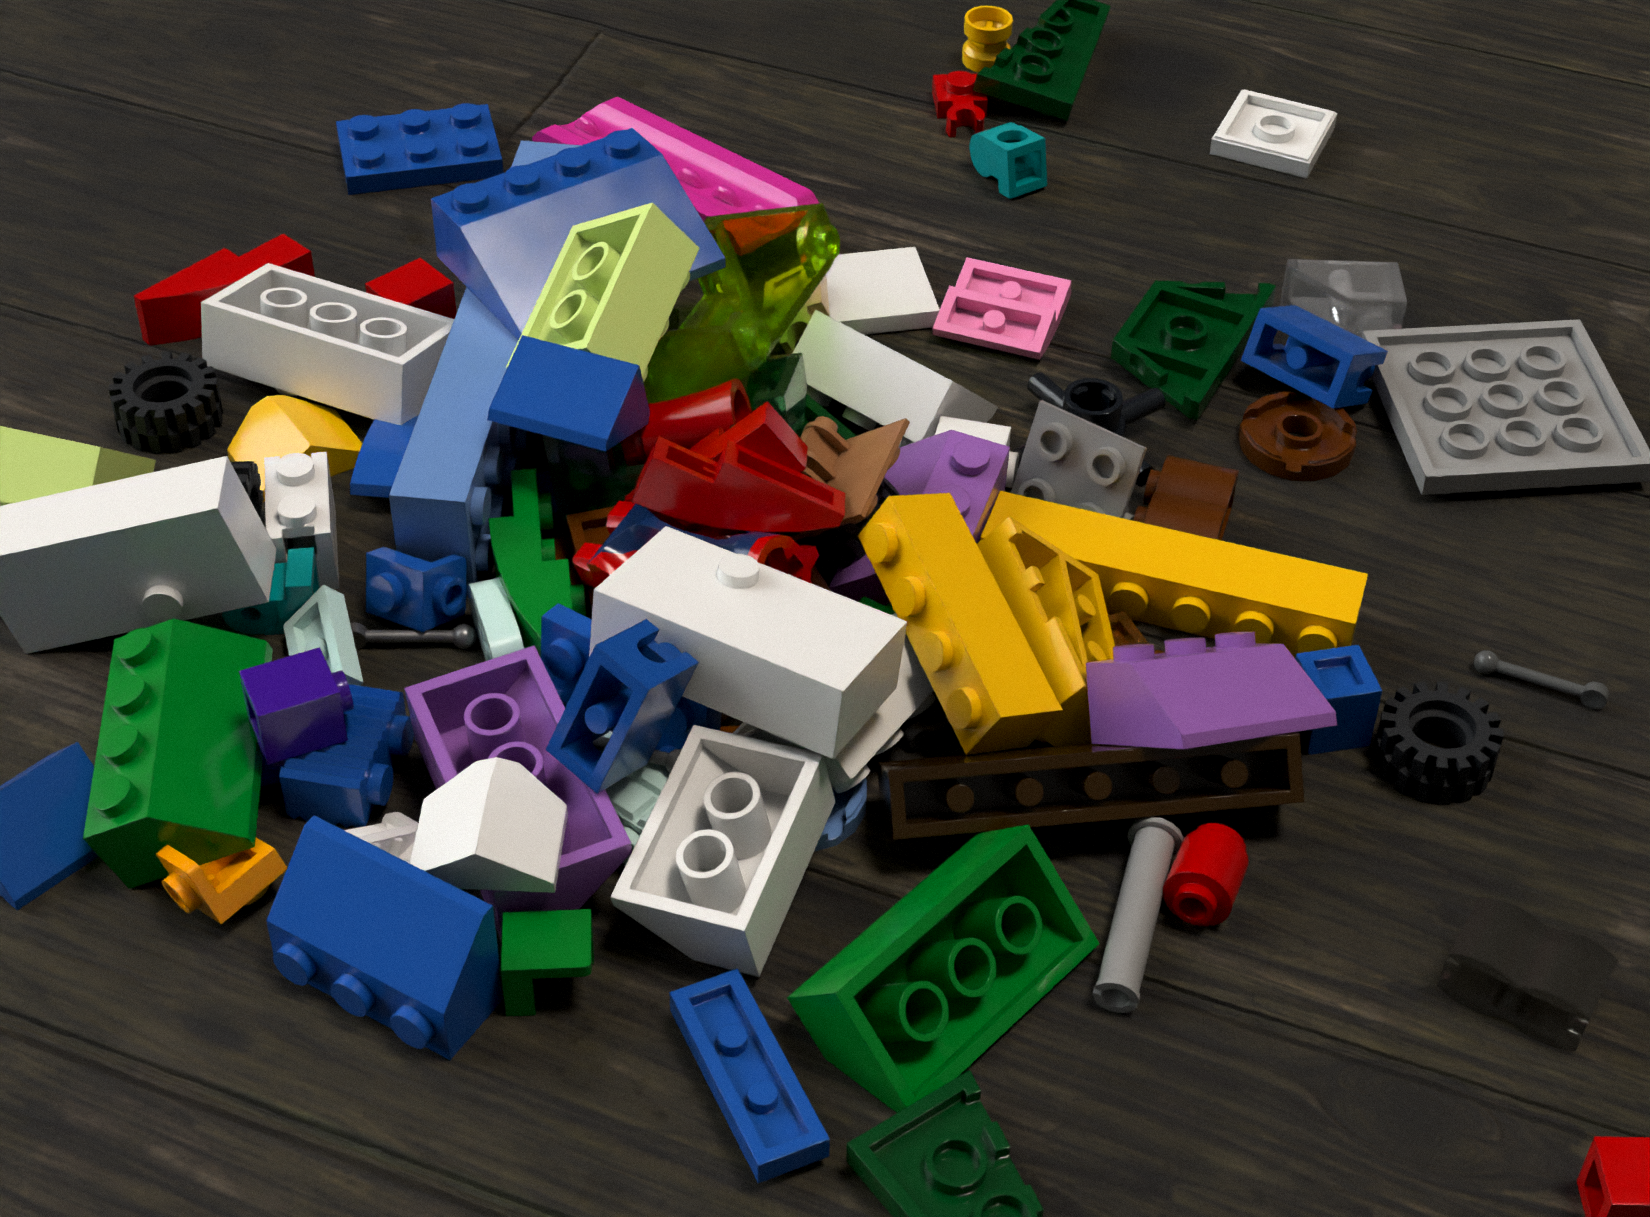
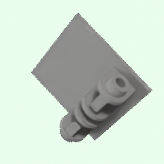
(1078, 464)

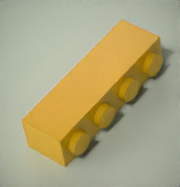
(959, 623)

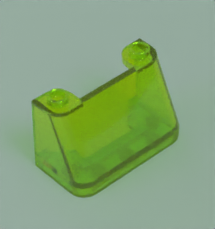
(769, 275)

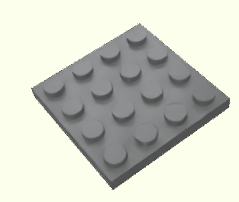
(1506, 408)

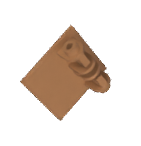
(850, 464)

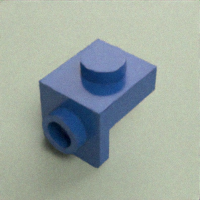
(414, 589)

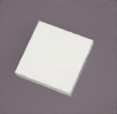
(1273, 133)
(881, 291)

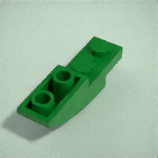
(529, 562)

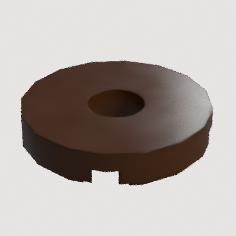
(1270, 447)

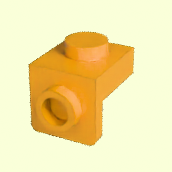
(222, 884)

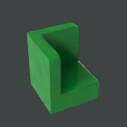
(542, 947)

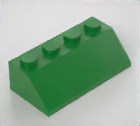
(175, 750)
(946, 968)

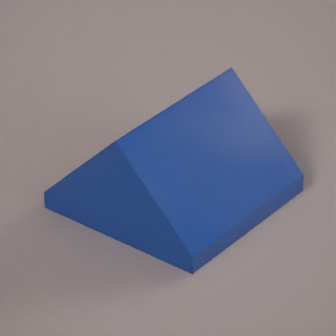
(570, 395)
(44, 825)

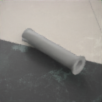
(1136, 913)

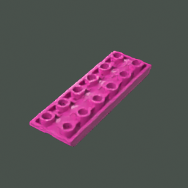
(710, 175)

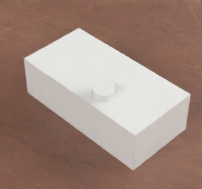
(324, 342)
(131, 555)
(763, 639)

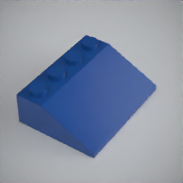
(512, 226)

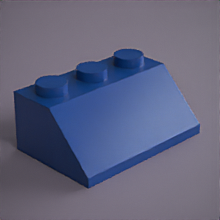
(385, 939)

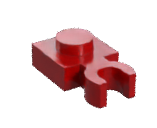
(958, 102)

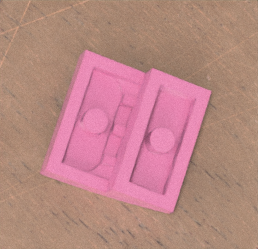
(1003, 308)

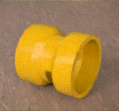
(987, 36)

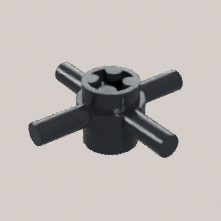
(1099, 404)

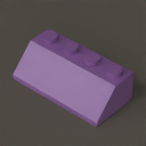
(511, 713)

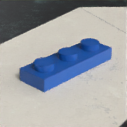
(749, 1076)

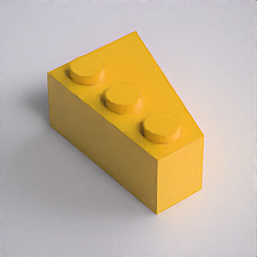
(1060, 615)

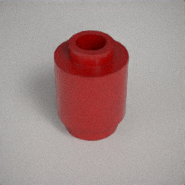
(1206, 875)

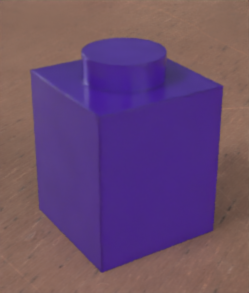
(296, 705)

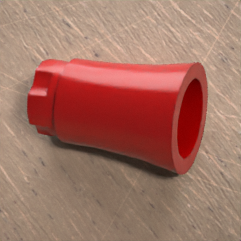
(688, 419)

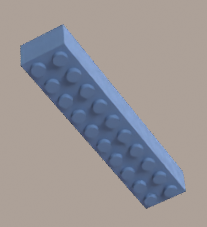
(456, 458)

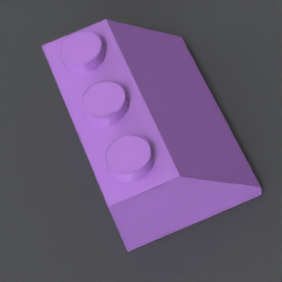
(944, 463)
(1201, 694)

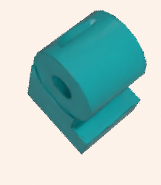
(1012, 156)
(290, 589)

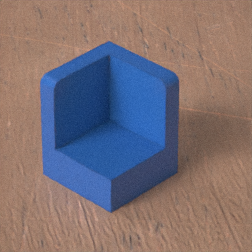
(1350, 689)

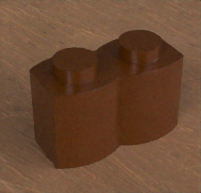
(1189, 497)

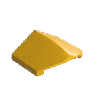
(291, 425)

